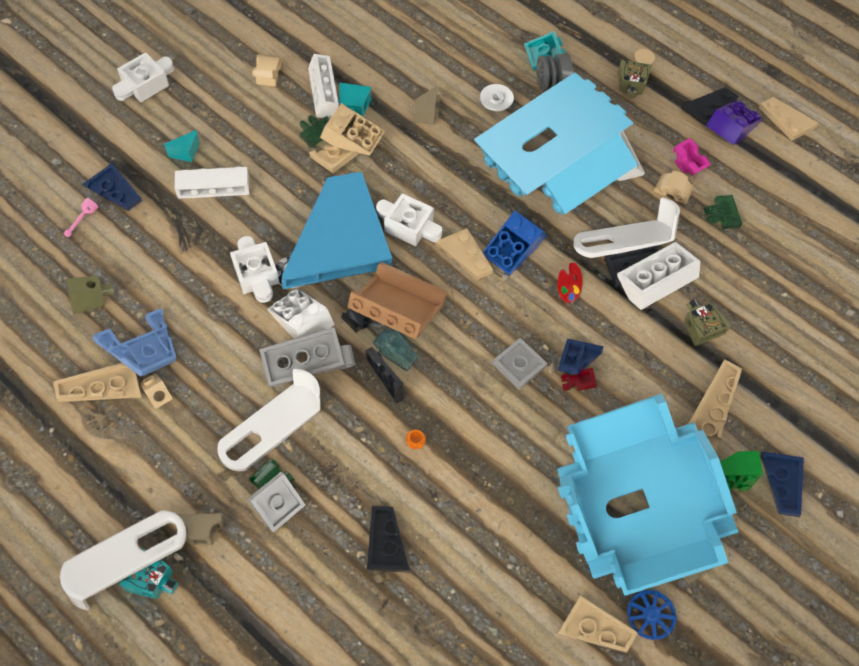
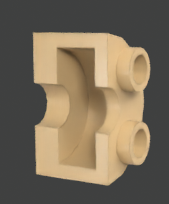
(267, 70)
(675, 185)

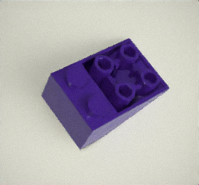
(734, 121)

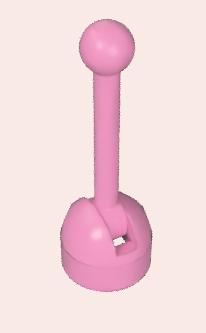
(88, 207)

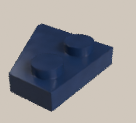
(578, 356)

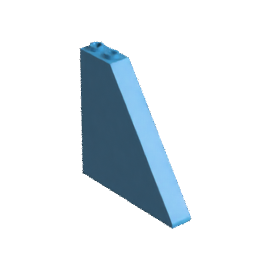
(339, 236)

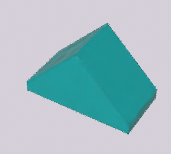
(183, 147)

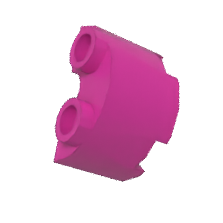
(688, 157)

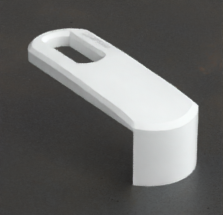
(632, 236)
(274, 421)
(118, 558)

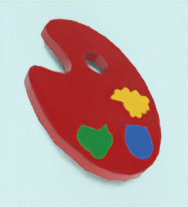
(568, 287)

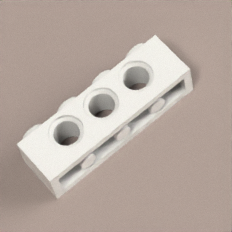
(323, 86)

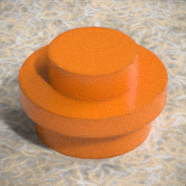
(415, 439)

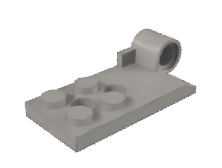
(322, 351)

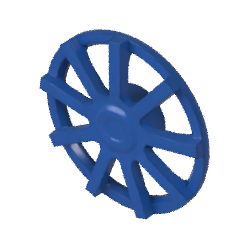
(652, 614)

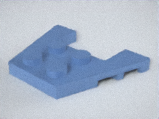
(144, 352)

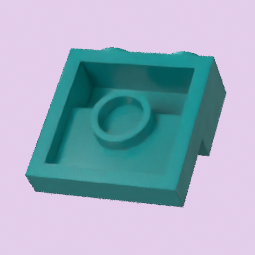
(543, 46)

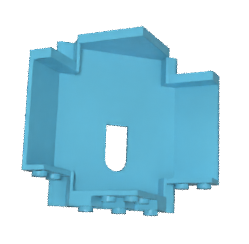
(574, 163)
(682, 483)

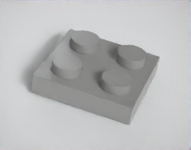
(519, 363)
(276, 502)

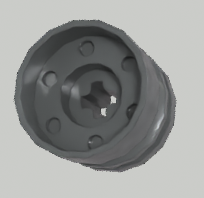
(553, 71)

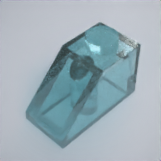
(395, 348)

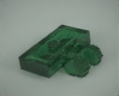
(312, 133)
(727, 212)

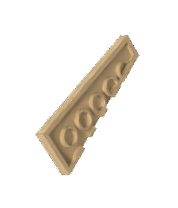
(715, 404)

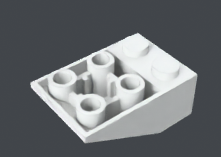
(301, 314)

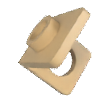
(153, 384)

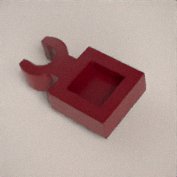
(583, 381)

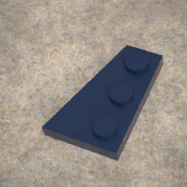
(113, 187)
(785, 481)

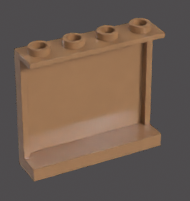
(398, 300)

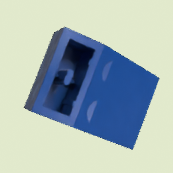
(514, 243)

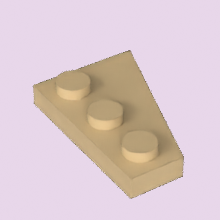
(597, 627)

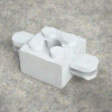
(142, 77)
(411, 211)
(255, 268)

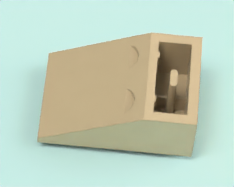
(351, 131)

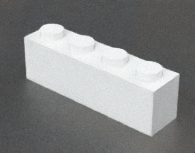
(212, 182)

